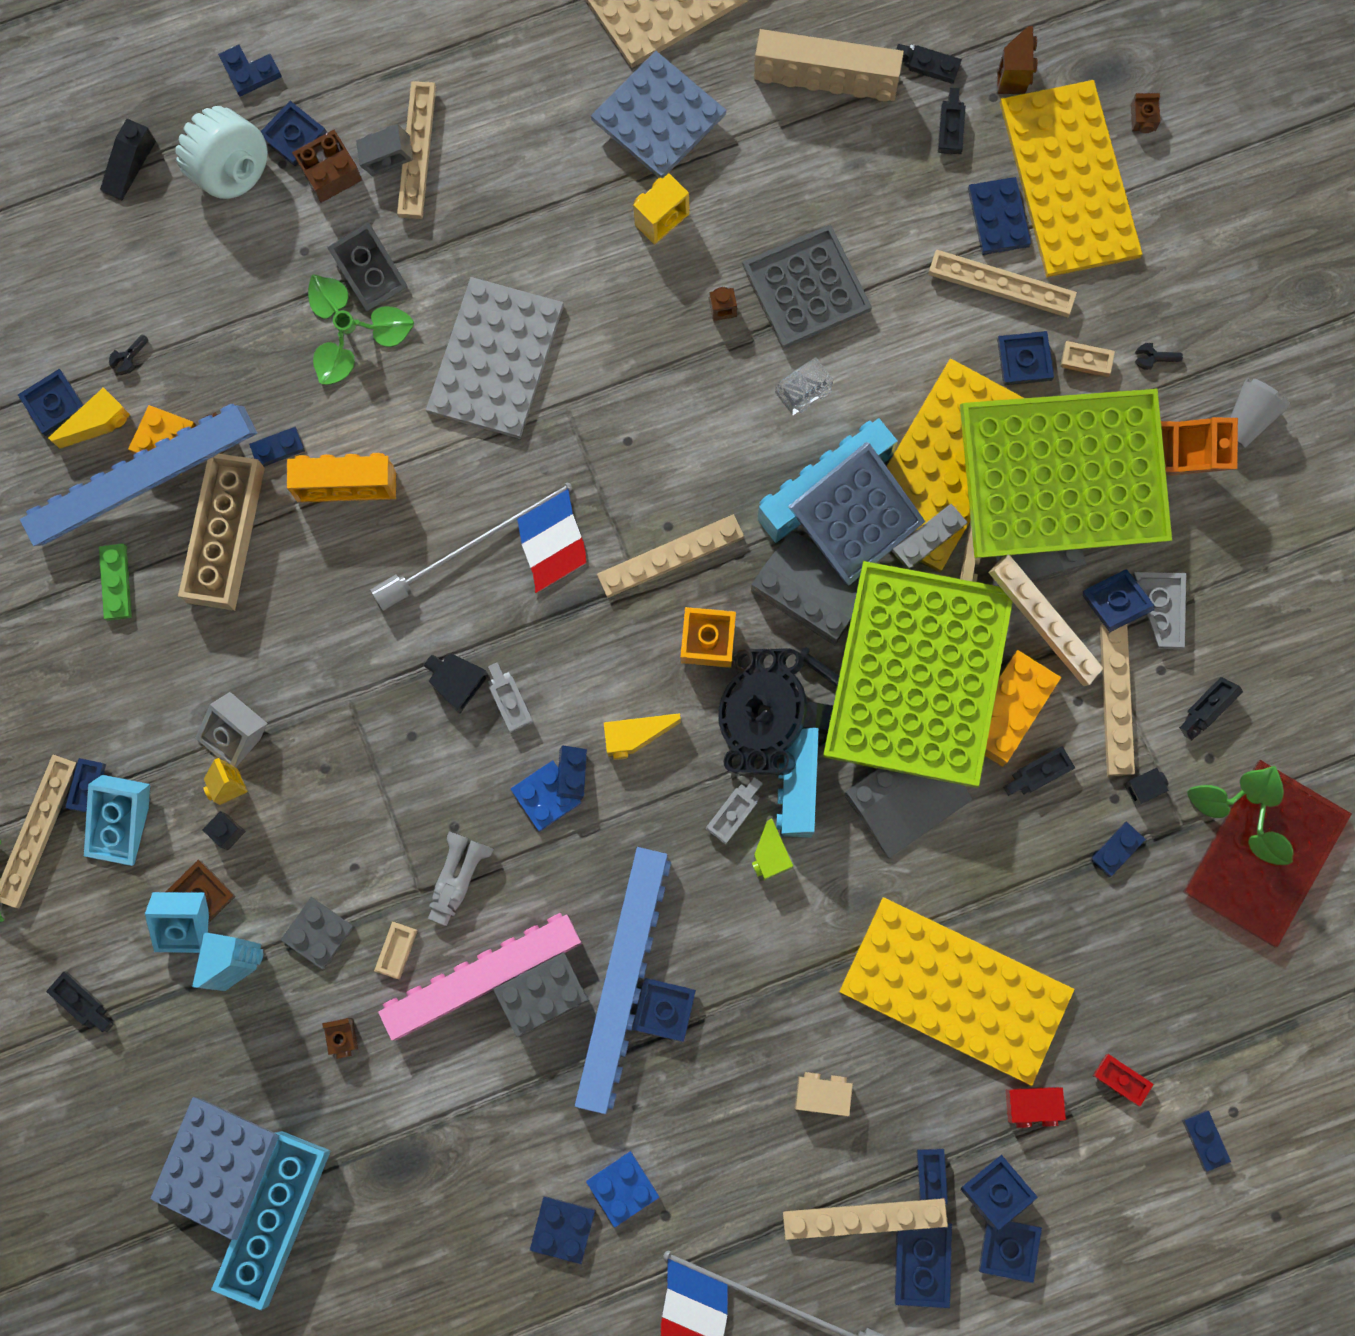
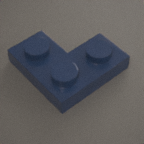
(246, 75)

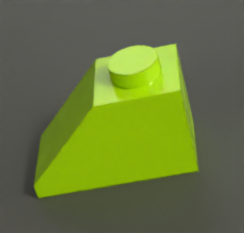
(771, 854)

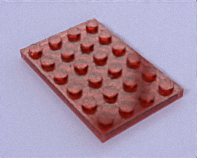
(1260, 893)

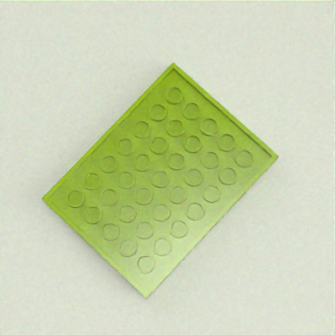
(1065, 472)
(919, 674)

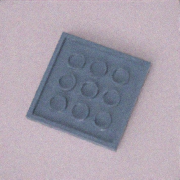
(658, 115)
(856, 513)
(215, 1168)

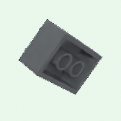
(541, 994)

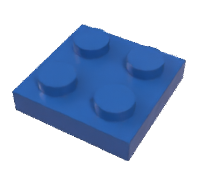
(539, 798)
(622, 1189)

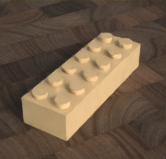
(827, 65)
(221, 531)

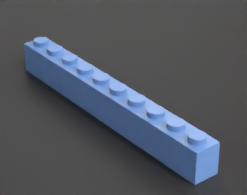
(138, 475)
(621, 981)

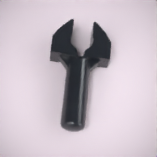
(127, 356)
(1147, 364)

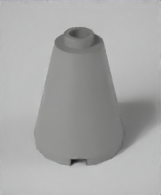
(1256, 410)

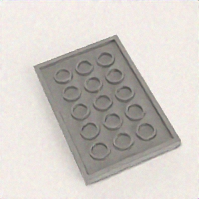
(495, 357)

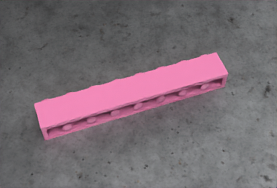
(479, 977)

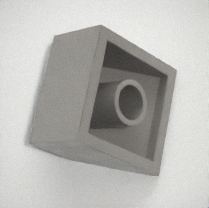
(230, 729)

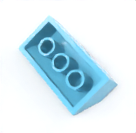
(799, 788)
(225, 961)

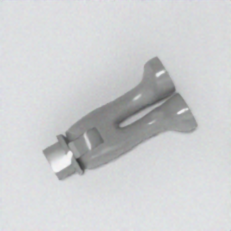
(450, 890)

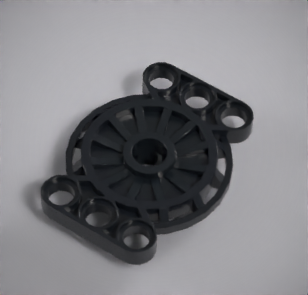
(773, 729)

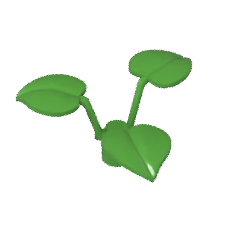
(329, 296)
(1260, 787)

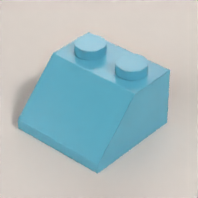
(177, 921)

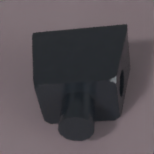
(455, 679)

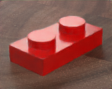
(1123, 1080)

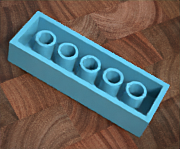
(774, 510)
(272, 1224)

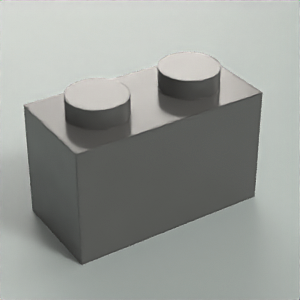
(384, 150)

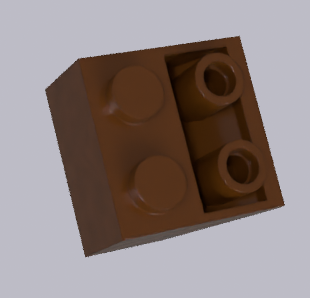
(1017, 64)
(327, 166)

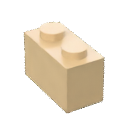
(823, 1095)

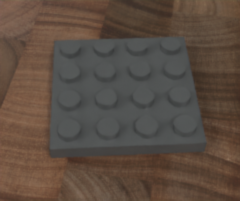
(806, 286)

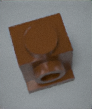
(1145, 112)
(723, 299)
(347, 1030)

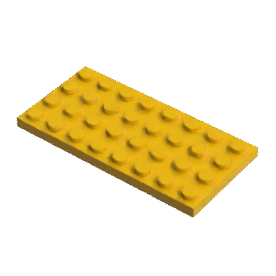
(1070, 178)
(932, 455)
(957, 991)

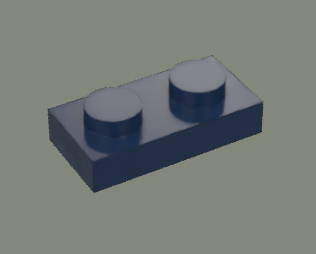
(277, 447)
(571, 772)
(85, 773)
(1117, 849)
(1206, 1141)
(931, 1174)

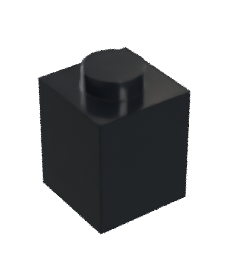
(1147, 786)
(223, 830)

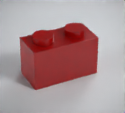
(1035, 1105)

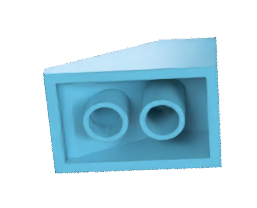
(115, 819)

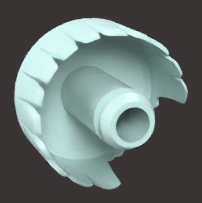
(222, 153)

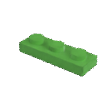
(115, 582)

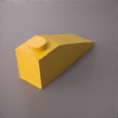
(95, 418)
(631, 735)
(223, 782)

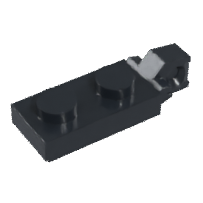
(930, 62)
(951, 124)
(1210, 707)
(1040, 772)
(79, 1002)

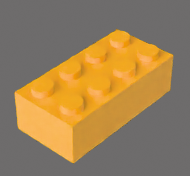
(341, 478)
(1018, 700)

